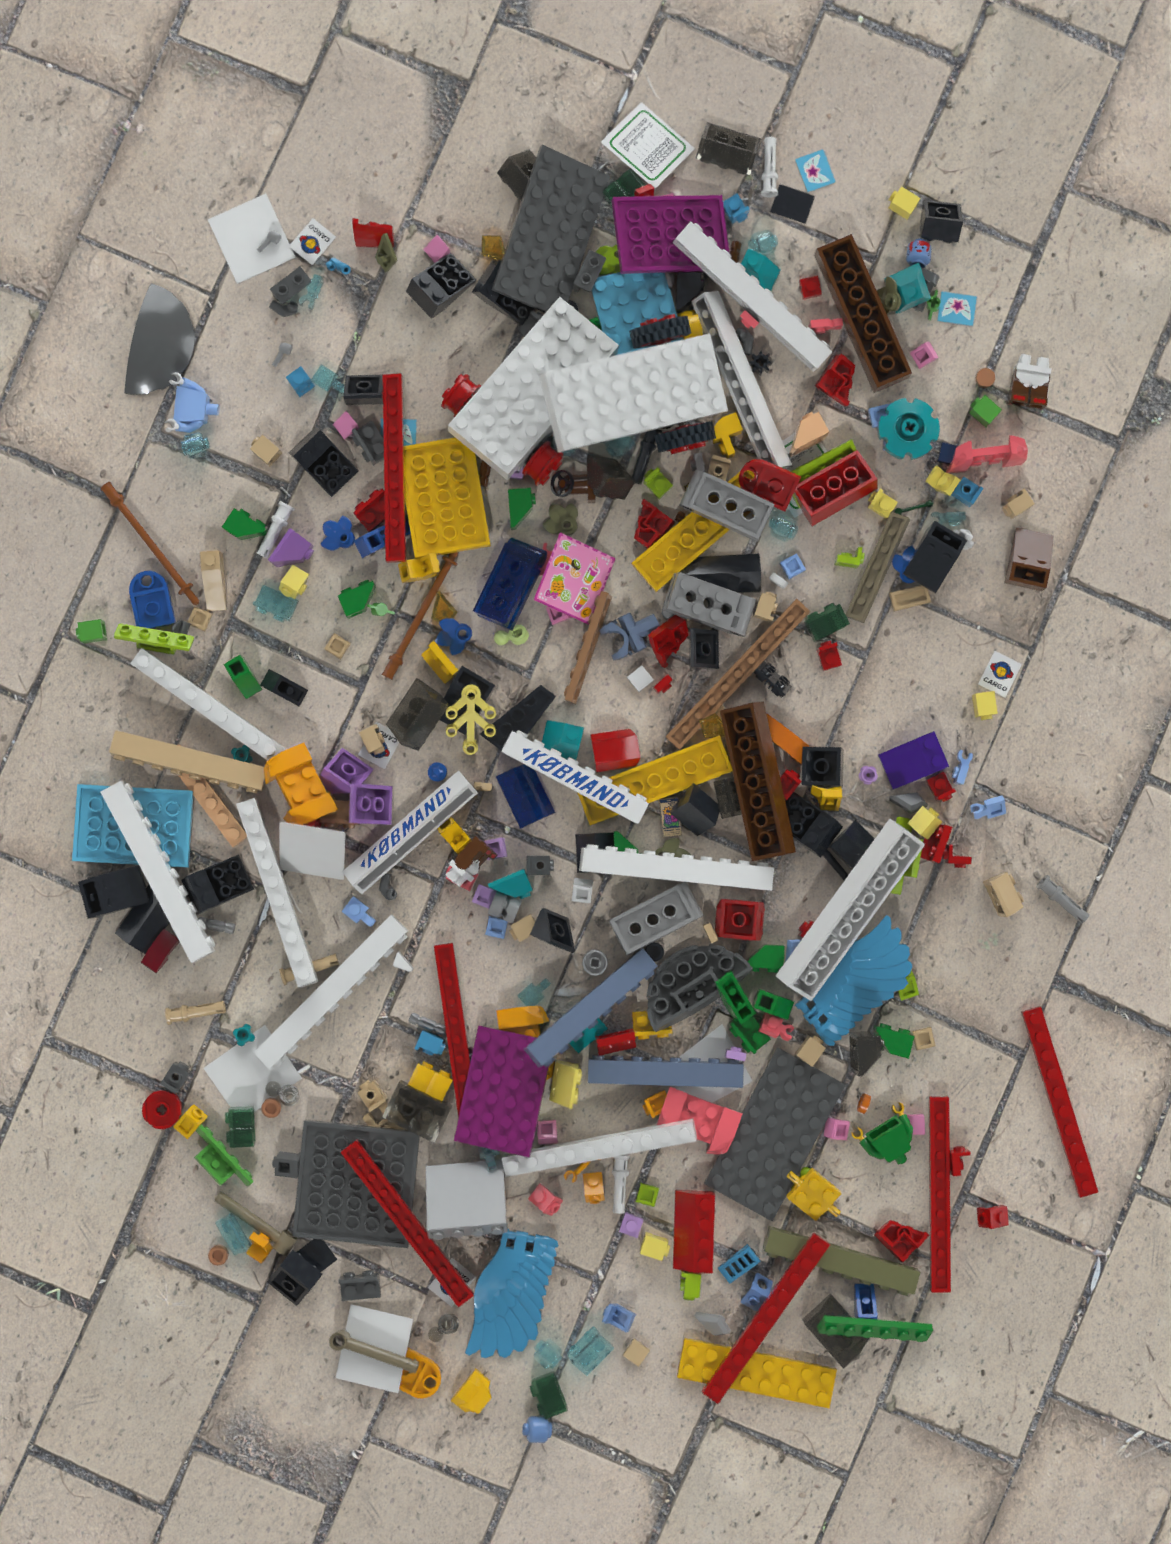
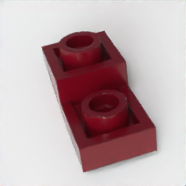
(159, 951)

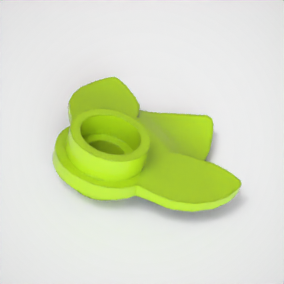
(612, 262)

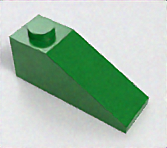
(734, 998)

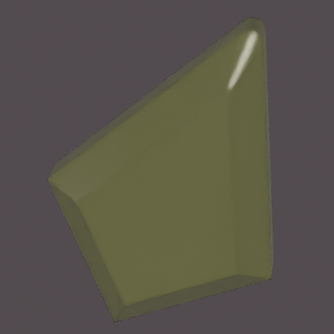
(385, 254)

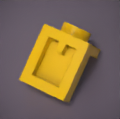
(190, 1121)

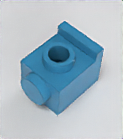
(300, 381)
(970, 497)
(430, 1043)

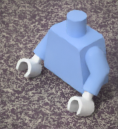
(191, 406)

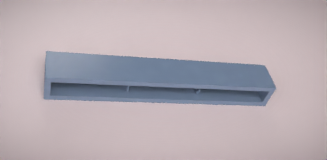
(591, 1007)
(665, 1072)

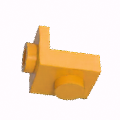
(654, 1103)
(593, 1187)
(260, 1247)

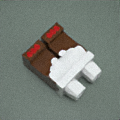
(1030, 383)
(469, 861)

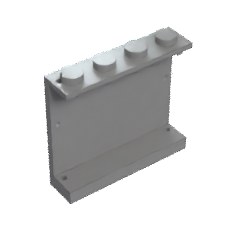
(465, 1200)

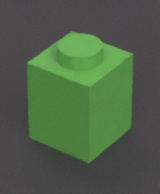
(984, 410)
(91, 631)

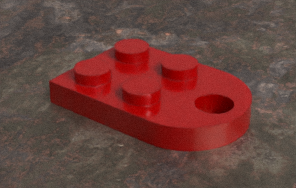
(769, 482)

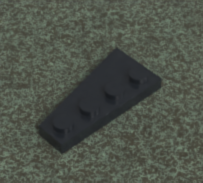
(521, 716)

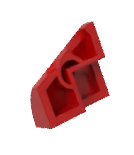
(371, 233)
(837, 379)
(651, 525)
(668, 638)
(900, 1239)

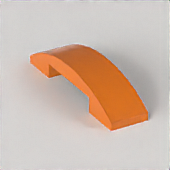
(786, 739)

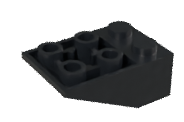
(440, 285)
(511, 308)
(323, 461)
(934, 556)
(463, 678)
(811, 825)
(217, 884)
(113, 892)

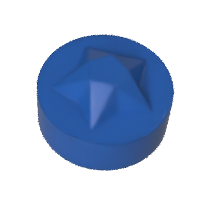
(437, 772)

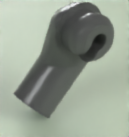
(286, 310)
(746, 338)
(385, 887)

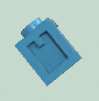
(736, 209)

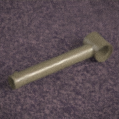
(282, 1240)
(373, 1352)

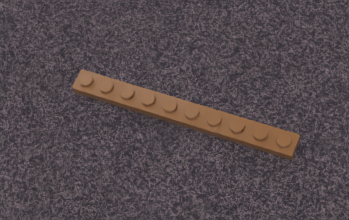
(738, 673)

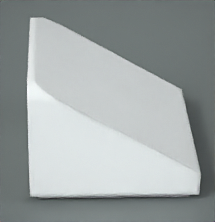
(582, 890)
(402, 963)

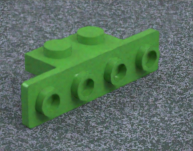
(217, 1160)

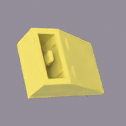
(564, 1083)

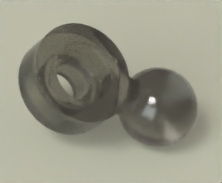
(273, 1089)
(436, 1333)

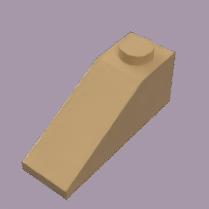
(213, 580)

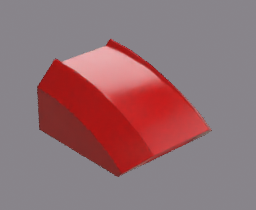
(615, 750)
(739, 919)

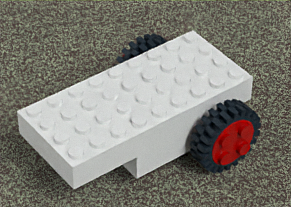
(639, 391)

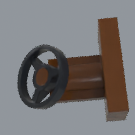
(572, 485)

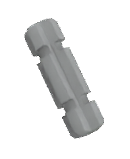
(217, 925)
(427, 1024)

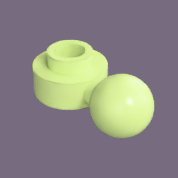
(502, 637)

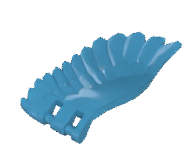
(861, 981)
(511, 1295)

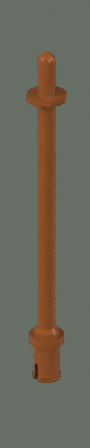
(117, 500)
(396, 659)

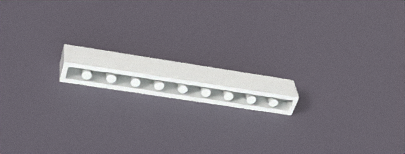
(752, 296)
(740, 379)
(206, 705)
(676, 869)
(158, 871)
(277, 893)
(327, 995)
(601, 1147)

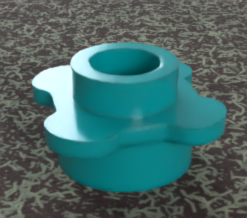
(243, 750)
(239, 1032)

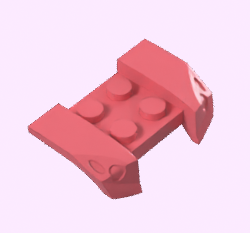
(1011, 455)
(712, 1122)

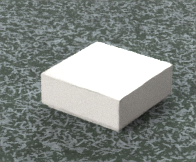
(640, 678)

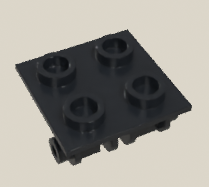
(768, 672)

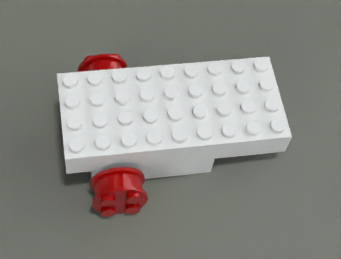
(508, 414)

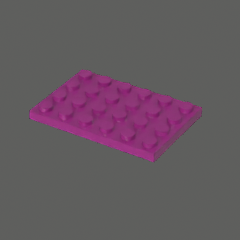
(651, 223)
(501, 1094)

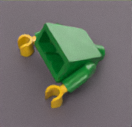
(889, 1139)

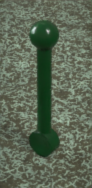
(929, 503)

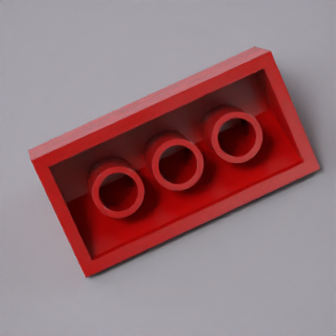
(835, 487)
(694, 1231)

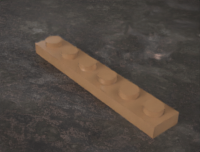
(585, 654)

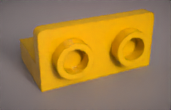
(439, 662)
(643, 1028)

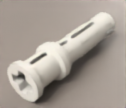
(769, 176)
(279, 520)
(620, 1173)

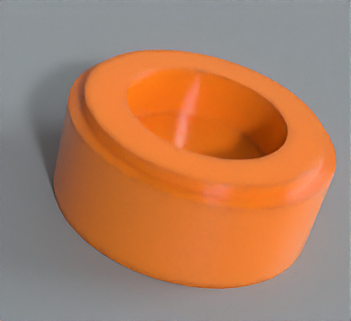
(863, 1103)

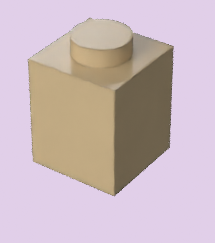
(265, 450)
(522, 928)
(810, 1050)

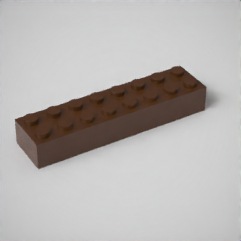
(862, 313)
(757, 781)

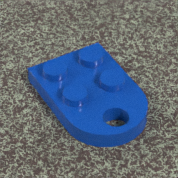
(151, 603)

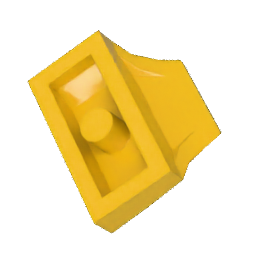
(828, 798)
(473, 1393)

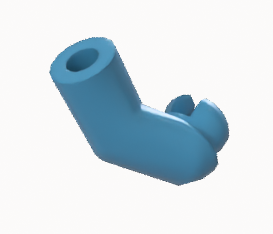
(339, 265)

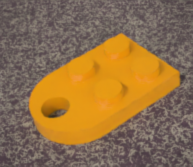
(414, 1383)

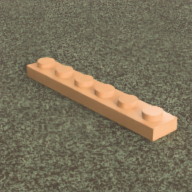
(215, 809)

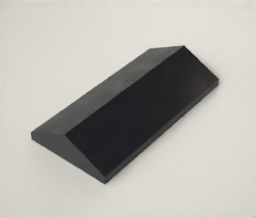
(731, 572)
(143, 923)

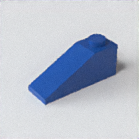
(375, 540)

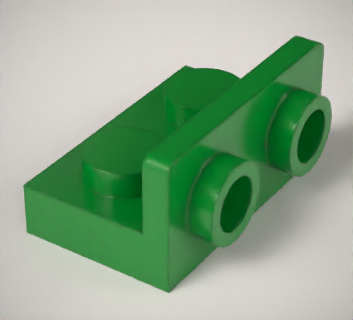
(749, 1034)

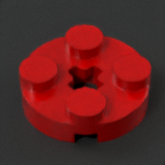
(154, 1101)

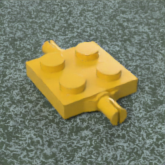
(813, 1194)

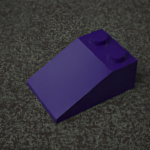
(913, 760)

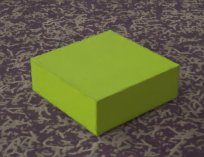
(647, 1194)

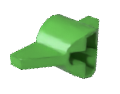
(933, 304)
(379, 609)

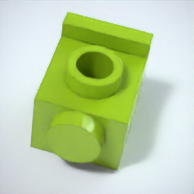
(690, 1285)

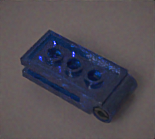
(496, 591)

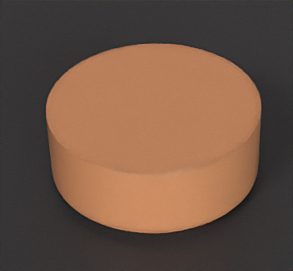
(985, 378)
(271, 1107)
(218, 1255)

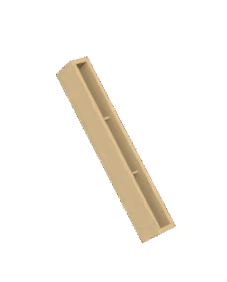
(187, 761)

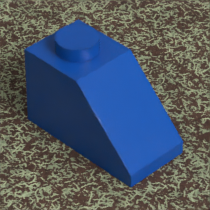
(865, 1302)

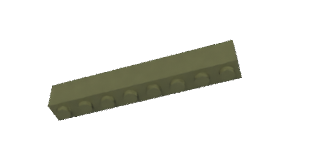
(846, 1262)

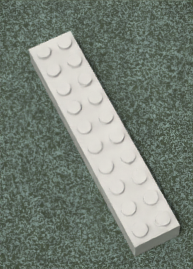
(850, 910)

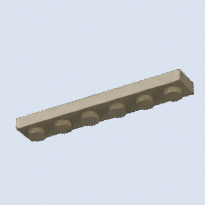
(877, 567)

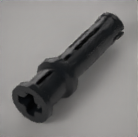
(647, 446)

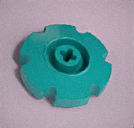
(914, 415)

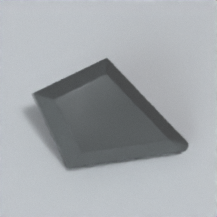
(909, 802)

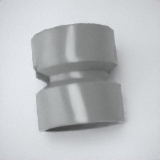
(504, 907)
(595, 962)

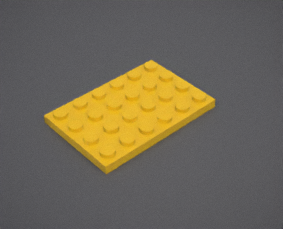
(444, 498)

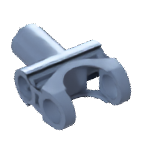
(631, 632)

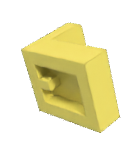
(942, 481)
(881, 503)

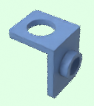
(756, 1296)

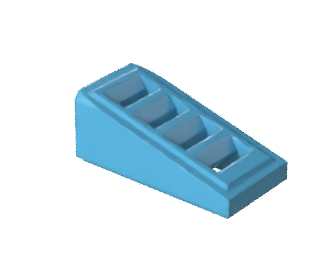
(740, 1254)

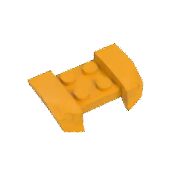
(299, 785)
(524, 1021)

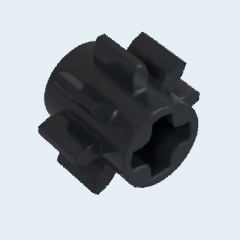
(764, 359)

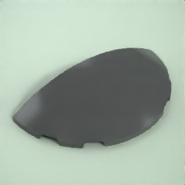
(160, 343)
(688, 981)

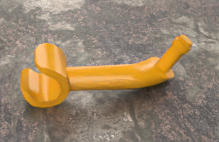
(581, 1167)

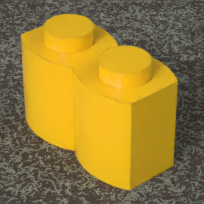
(430, 1081)

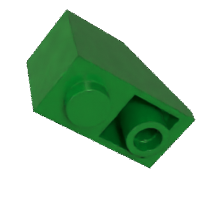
(242, 526)
(355, 600)
(243, 676)
(767, 957)
(772, 1004)
(895, 1042)

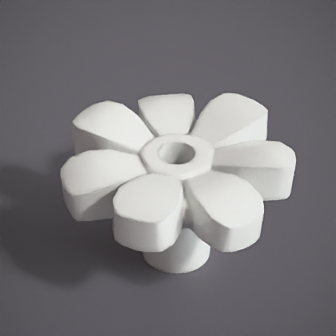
(968, 536)

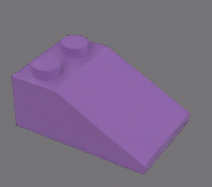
(370, 804)

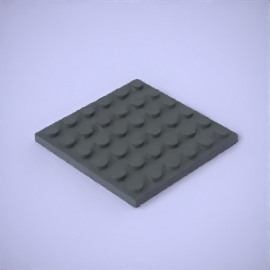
(333, 1198)

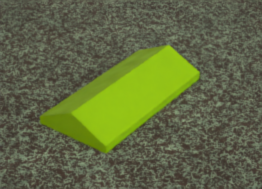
(823, 461)

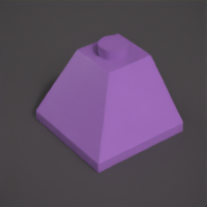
(291, 550)
(342, 771)

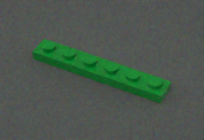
(875, 1328)

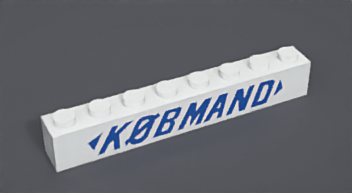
(574, 777)
(409, 832)

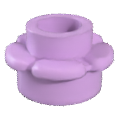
(873, 775)

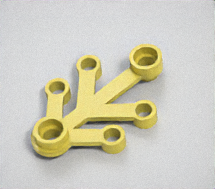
(471, 717)

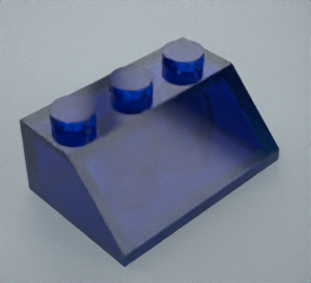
(525, 795)

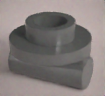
(181, 627)

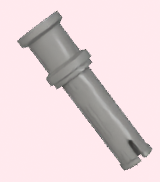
(1056, 893)

